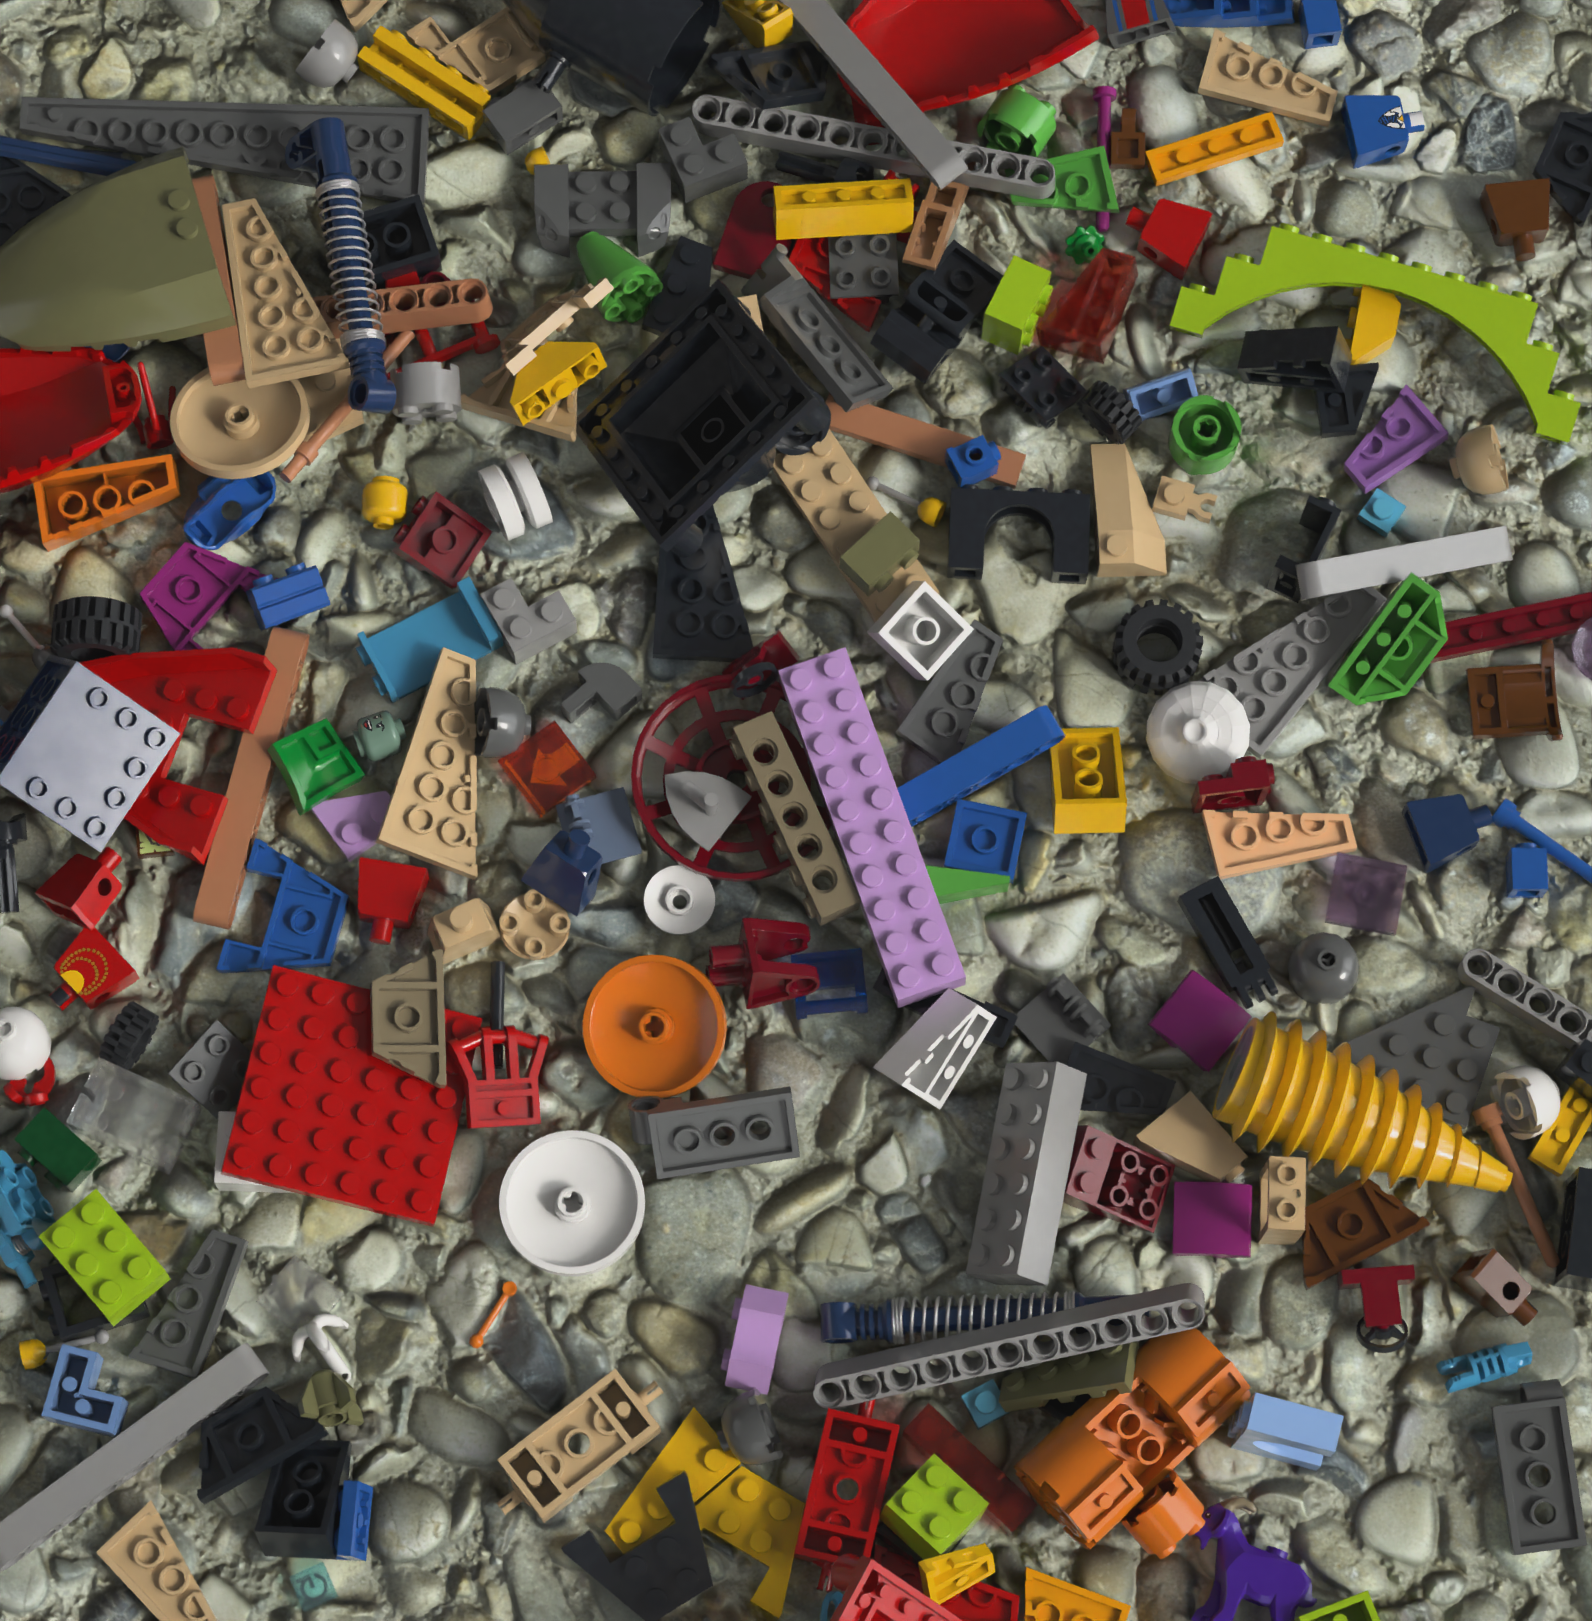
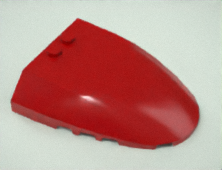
(966, 47)
(59, 410)

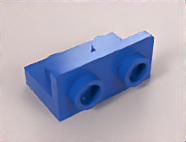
(353, 1531)

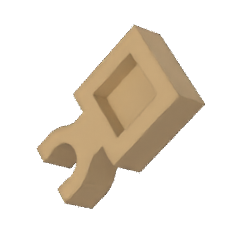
(1177, 499)

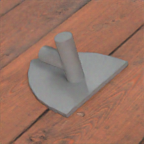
(704, 804)

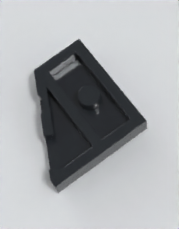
(1341, 412)

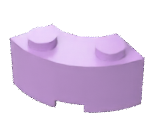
(756, 1338)

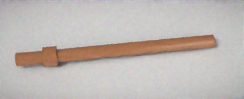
(308, 451)

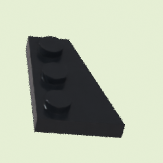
(683, 283)

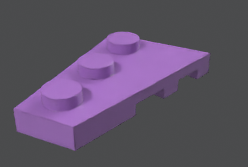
(1398, 439)

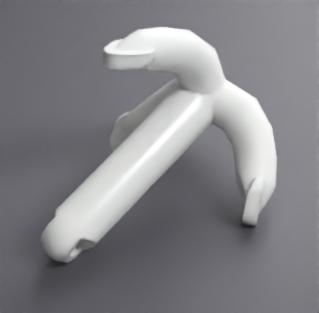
(321, 1342)

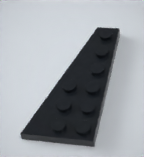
(699, 602)

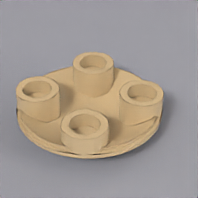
(534, 926)

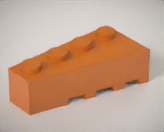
(99, 496)

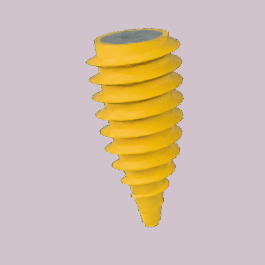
(1343, 1112)

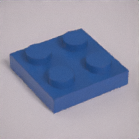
(985, 839)

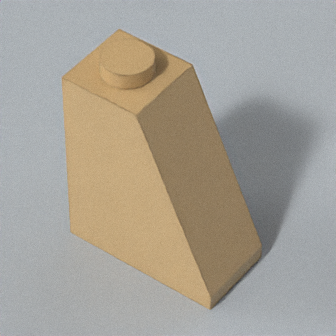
(1193, 1142)

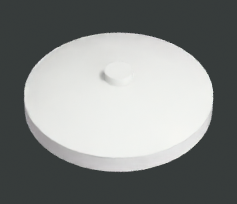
(572, 1203)

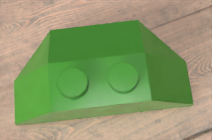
(1394, 645)

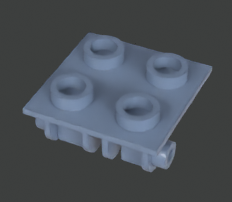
(605, 819)

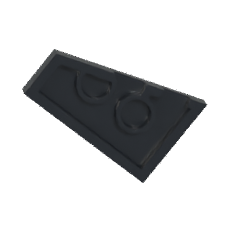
(1119, 1085)

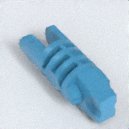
(1485, 1365)

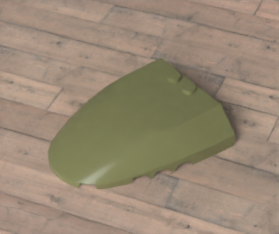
(115, 265)

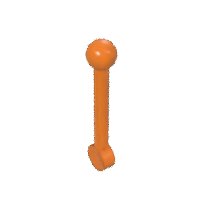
(509, 1289)

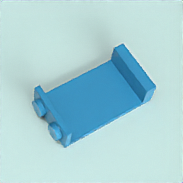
(409, 649)

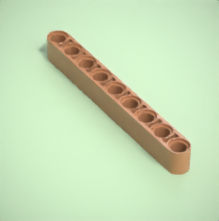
(250, 786)

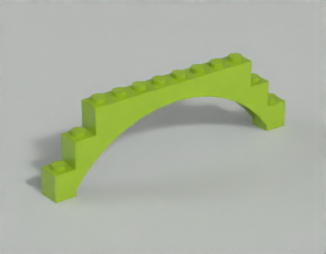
(1490, 317)

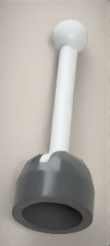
(40, 652)

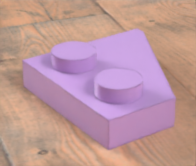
(353, 821)

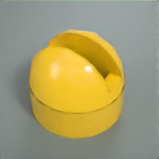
(536, 157)

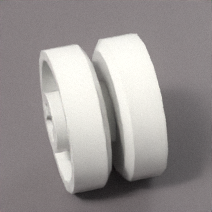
(512, 497)

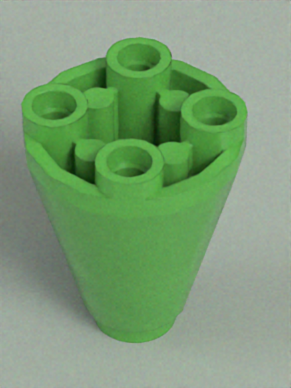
(632, 279)

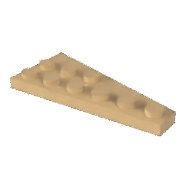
(276, 316)
(437, 783)

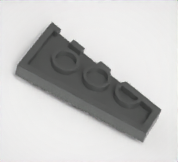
(190, 1318)

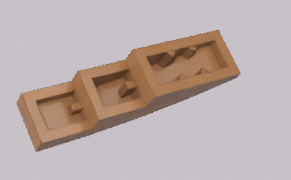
(935, 224)

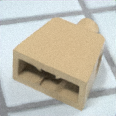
(463, 929)

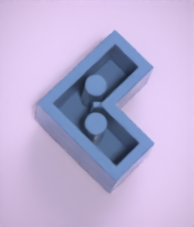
(73, 1395)

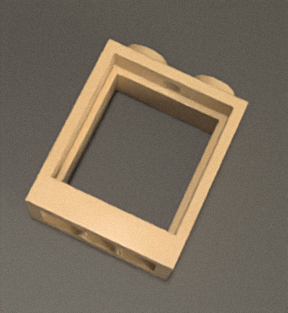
(1279, 1208)

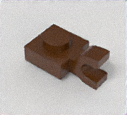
(1127, 146)

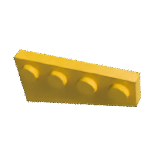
(691, 1449)

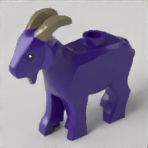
(1247, 1571)

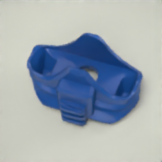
(204, 520)

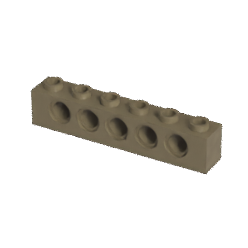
(766, 735)

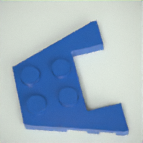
(302, 922)

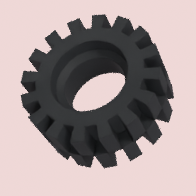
(1109, 412)
(129, 1035)

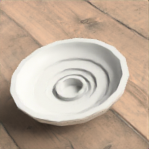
(1197, 731)

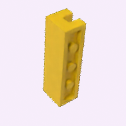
(424, 81)
(843, 209)

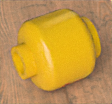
(384, 502)

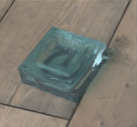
(313, 1586)

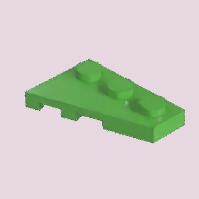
(1080, 183)

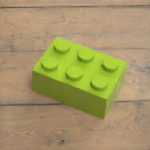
(104, 1257)

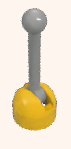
(928, 510)
(35, 1352)

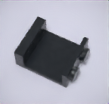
(1319, 516)

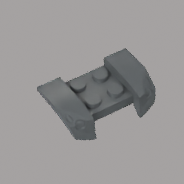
(604, 203)

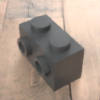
(521, 115)

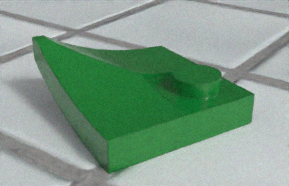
(315, 765)

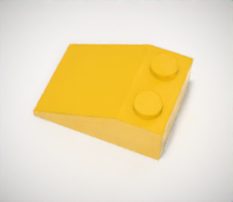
(1088, 782)

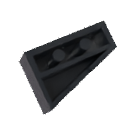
(1296, 358)

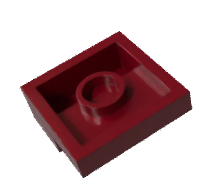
(440, 539)
(1243, 786)

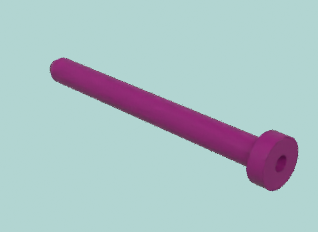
(1104, 96)

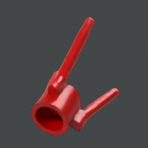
(157, 430)

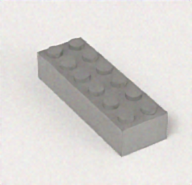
(1026, 1173)

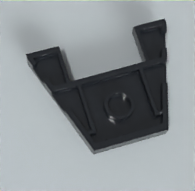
(661, 1569)

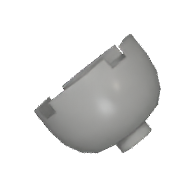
(330, 57)

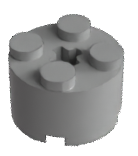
(426, 392)

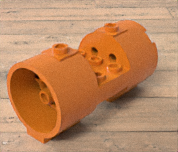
(1124, 1444)

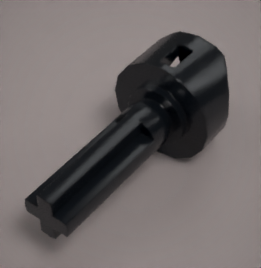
(822, 172)
(10, 834)

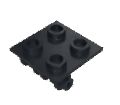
(1042, 386)

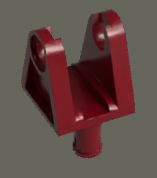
(749, 964)

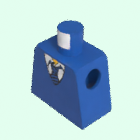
(1377, 127)

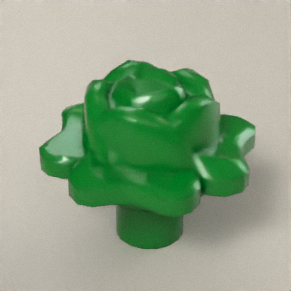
(1084, 244)

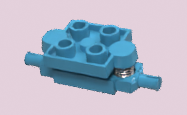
(22, 1217)

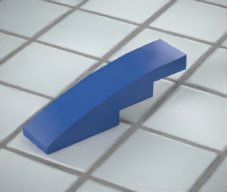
(1230, 13)

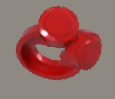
(15, 1088)

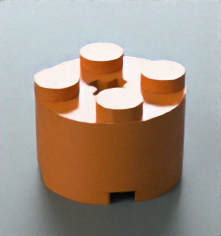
(1165, 1516)

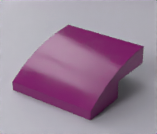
(1199, 1020)
(1212, 1219)

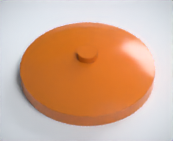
(654, 1026)

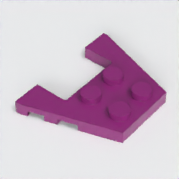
(192, 591)

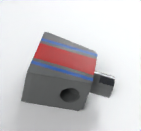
(1136, 21)

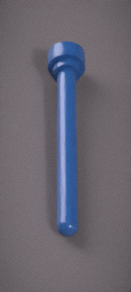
(1509, 817)

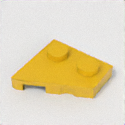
(955, 1571)

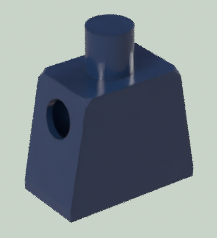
(1444, 828)
(566, 871)

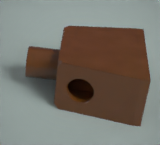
(1517, 214)
(1496, 1285)

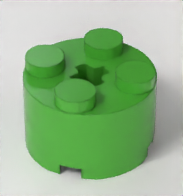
(1018, 122)
(1211, 418)

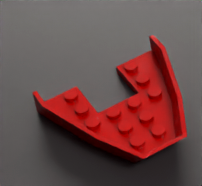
(202, 684)

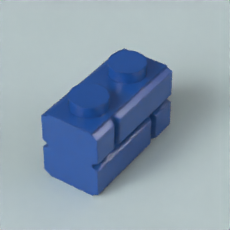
(288, 596)

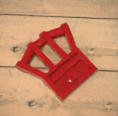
(500, 1101)

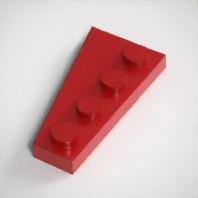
(975, 1603)

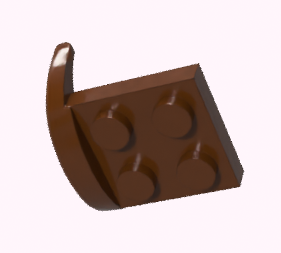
(1515, 699)

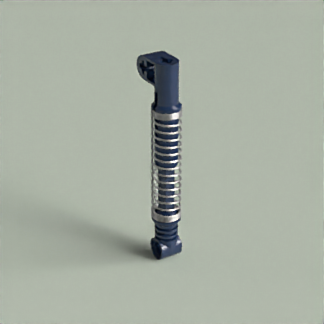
(324, 151)
(891, 1320)

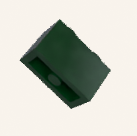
(57, 1150)

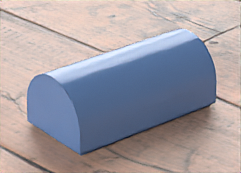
(1162, 393)

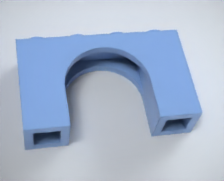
(1285, 1431)

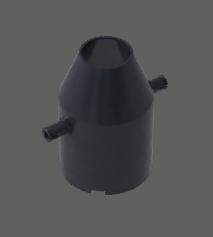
(625, 46)

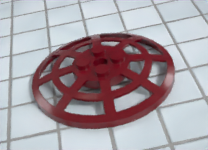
(720, 762)

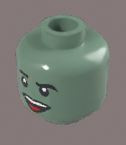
(379, 736)

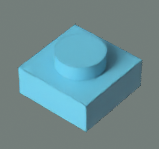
(1381, 512)
(984, 1404)

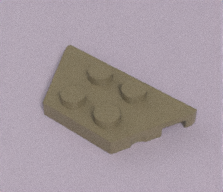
(411, 1019)

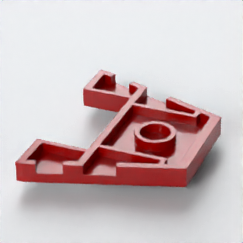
(812, 261)

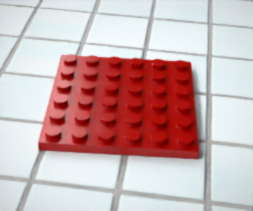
(333, 1117)

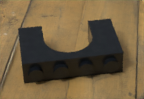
(1061, 514)

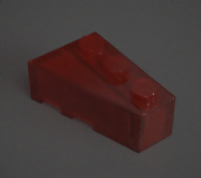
(1092, 309)

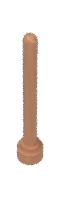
(1490, 1120)

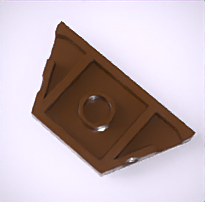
(1352, 1228)

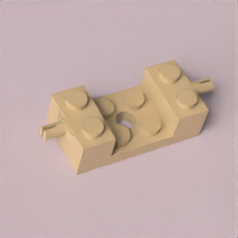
(550, 1474)

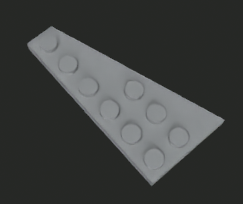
(1291, 662)

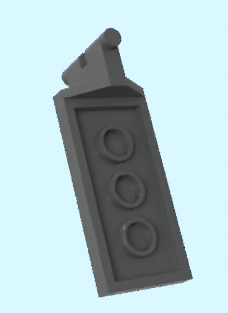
(815, 333)

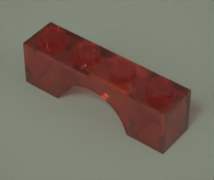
(935, 1435)

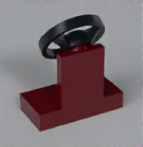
(760, 662)
(1379, 1303)

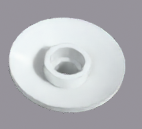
(676, 883)

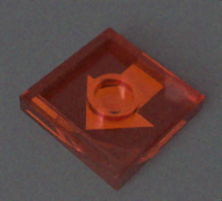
(547, 769)

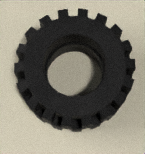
(1160, 620)
(94, 628)

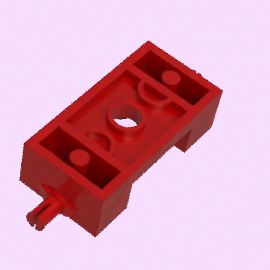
(853, 1450)

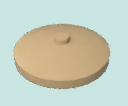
(236, 428)

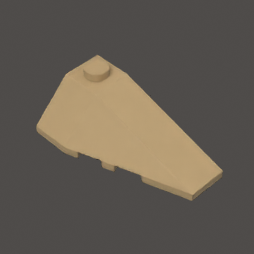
(1124, 522)

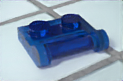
(835, 971)

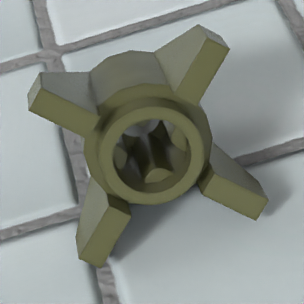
(329, 1400)

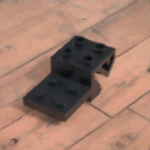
(937, 312)

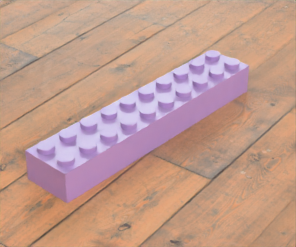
(872, 828)

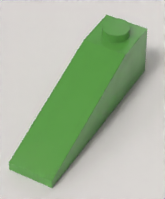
(959, 884)

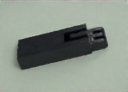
(1222, 932)

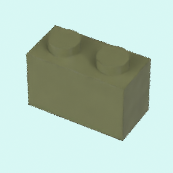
(880, 555)

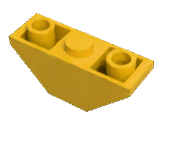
(761, 20)
(1372, 323)
(553, 376)

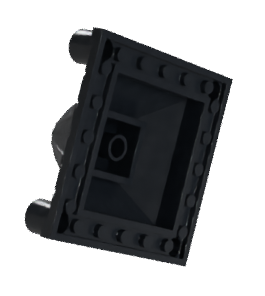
(697, 417)

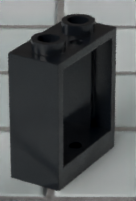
(58, 1320)

